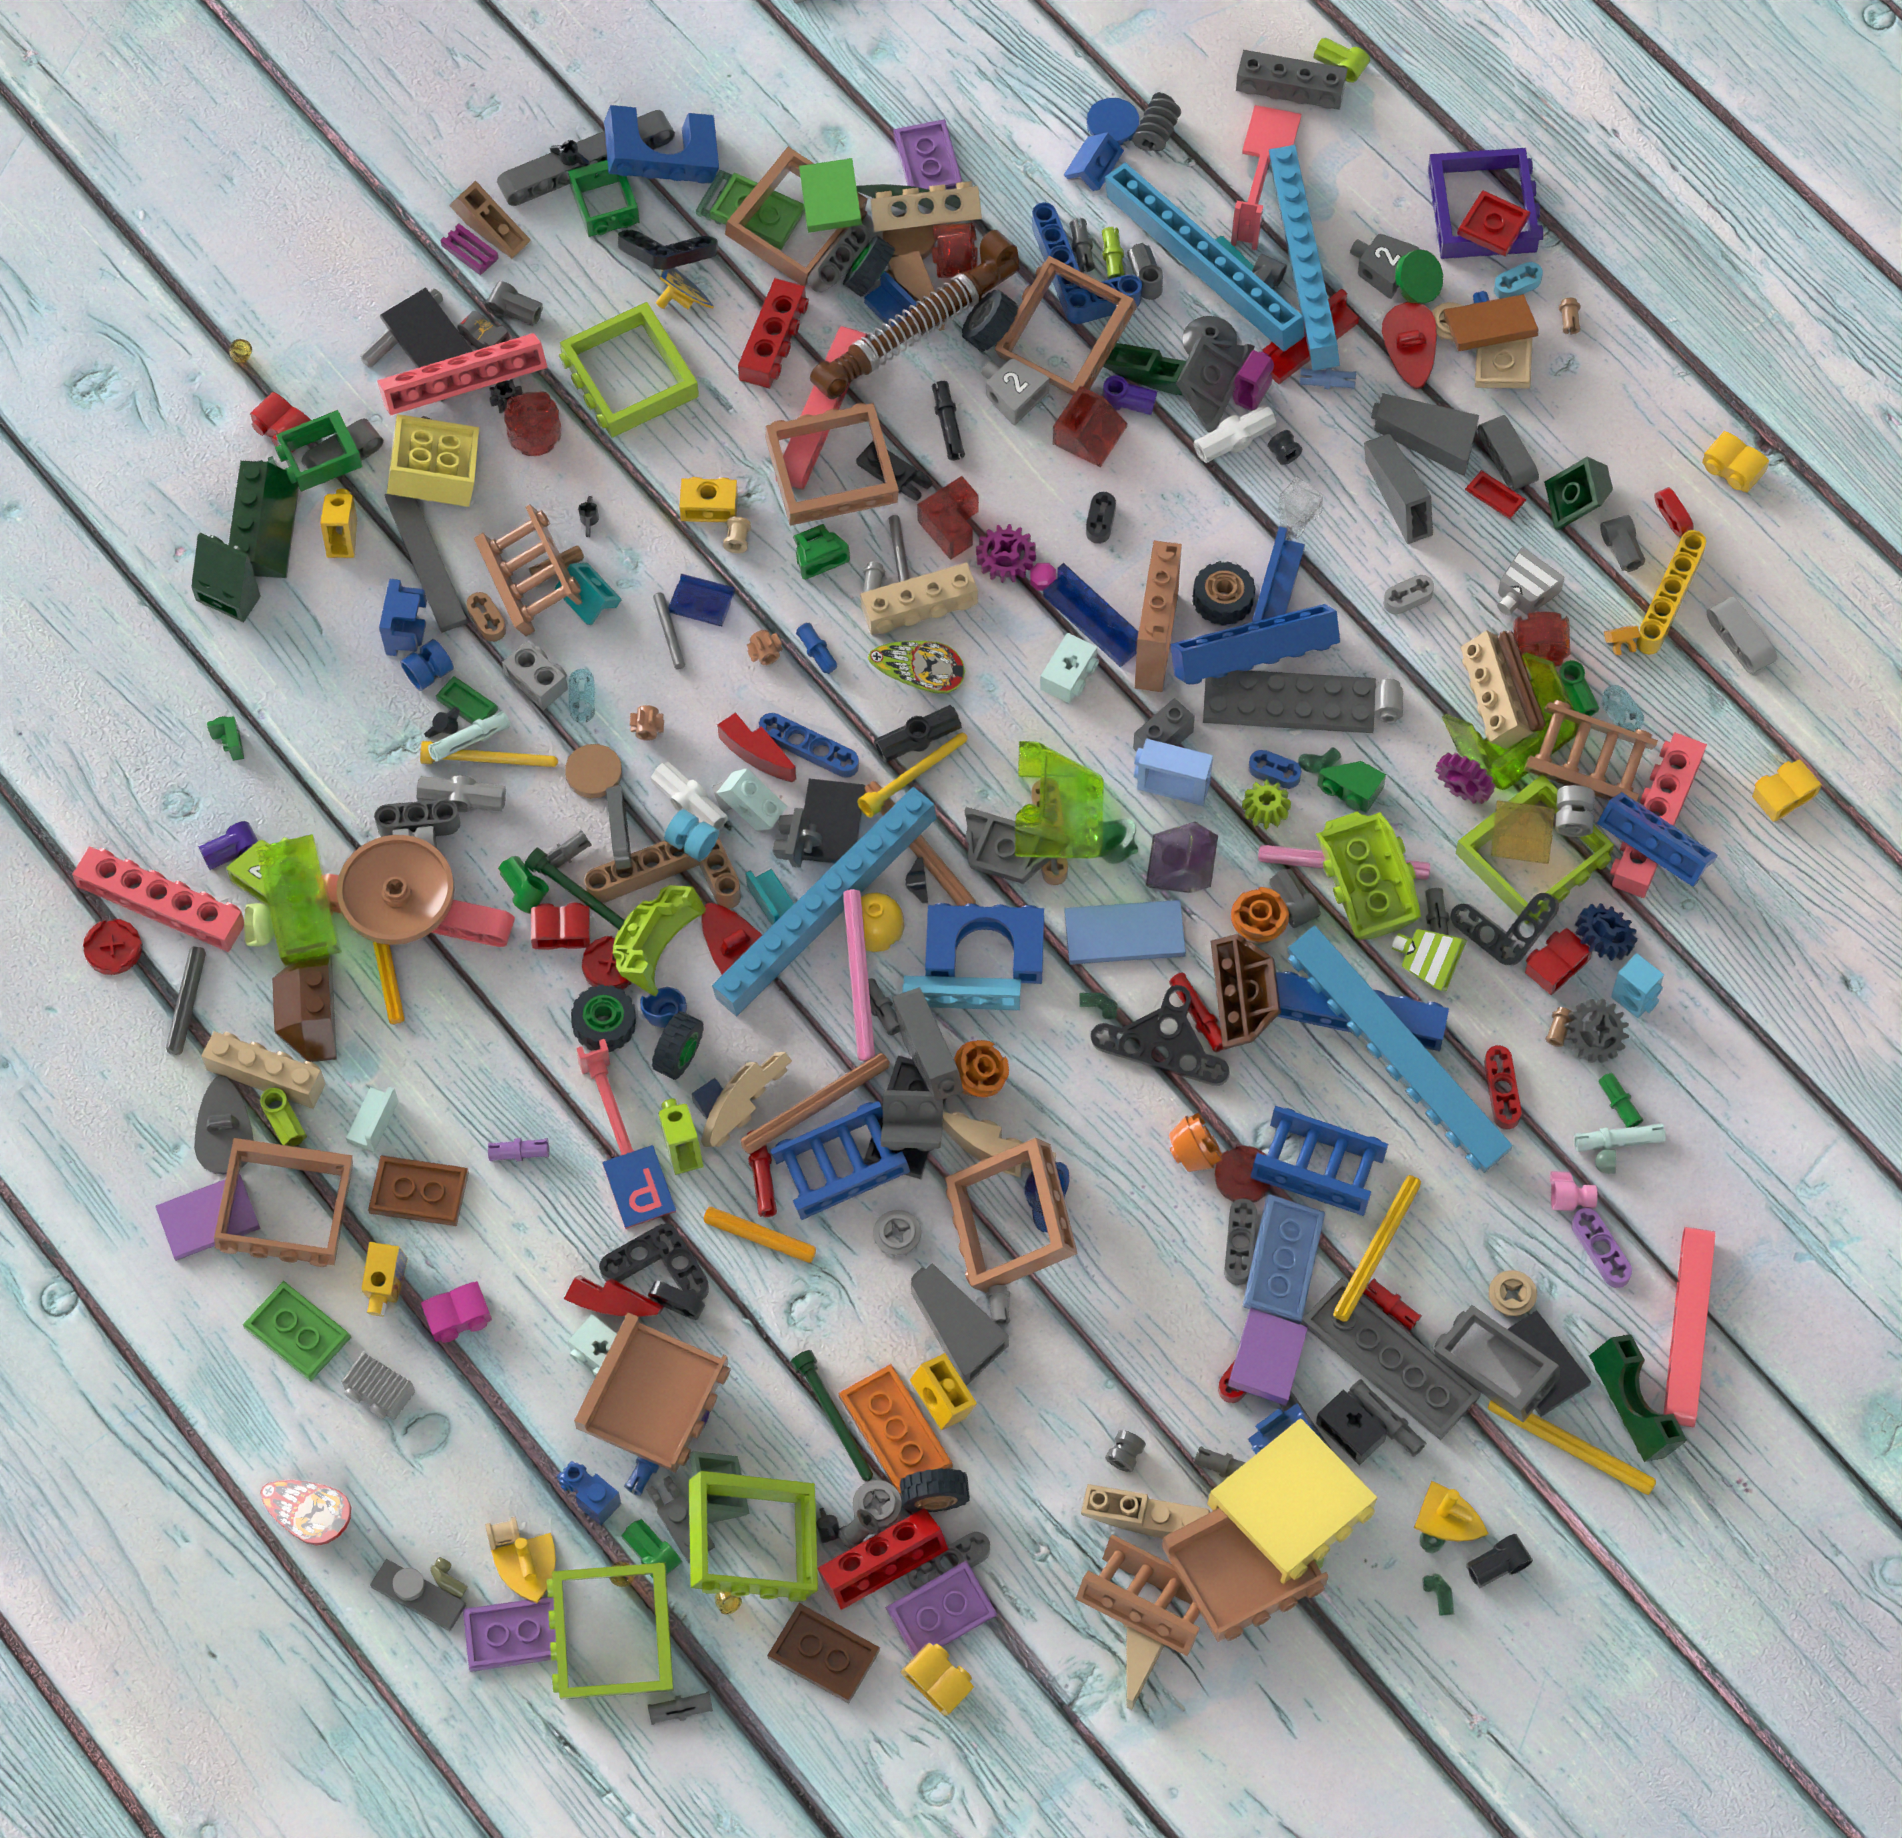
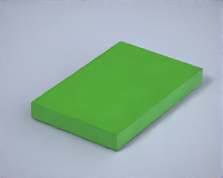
(830, 195)
(771, 222)
(297, 1331)

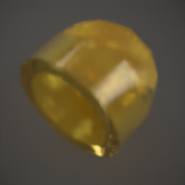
(240, 350)
(620, 1581)
(732, 1602)

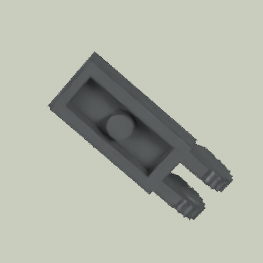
(675, 1516)

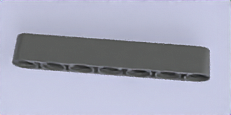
(549, 172)

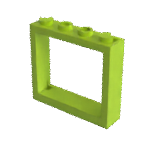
(643, 410)
(1538, 790)
(762, 1489)
(559, 1649)

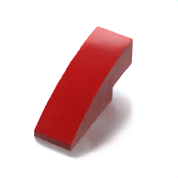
(756, 748)
(610, 1299)

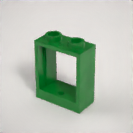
(585, 179)
(310, 432)

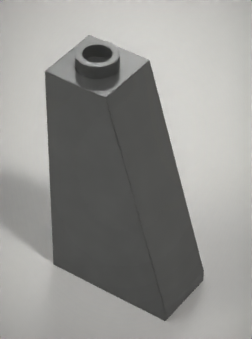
(1428, 429)
(1400, 488)
(926, 1044)
(958, 1323)

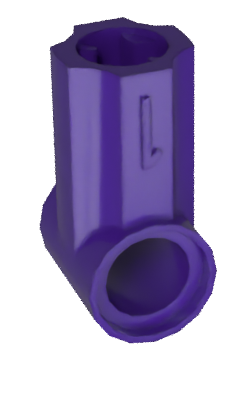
(1128, 395)
(229, 846)

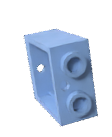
(1173, 771)

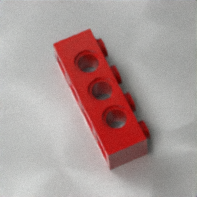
(781, 297)
(883, 1558)

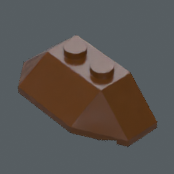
(1244, 989)
(306, 1008)

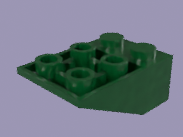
(224, 578)

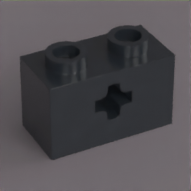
(1355, 1441)

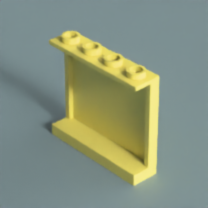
(1294, 1500)

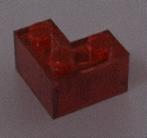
(945, 516)

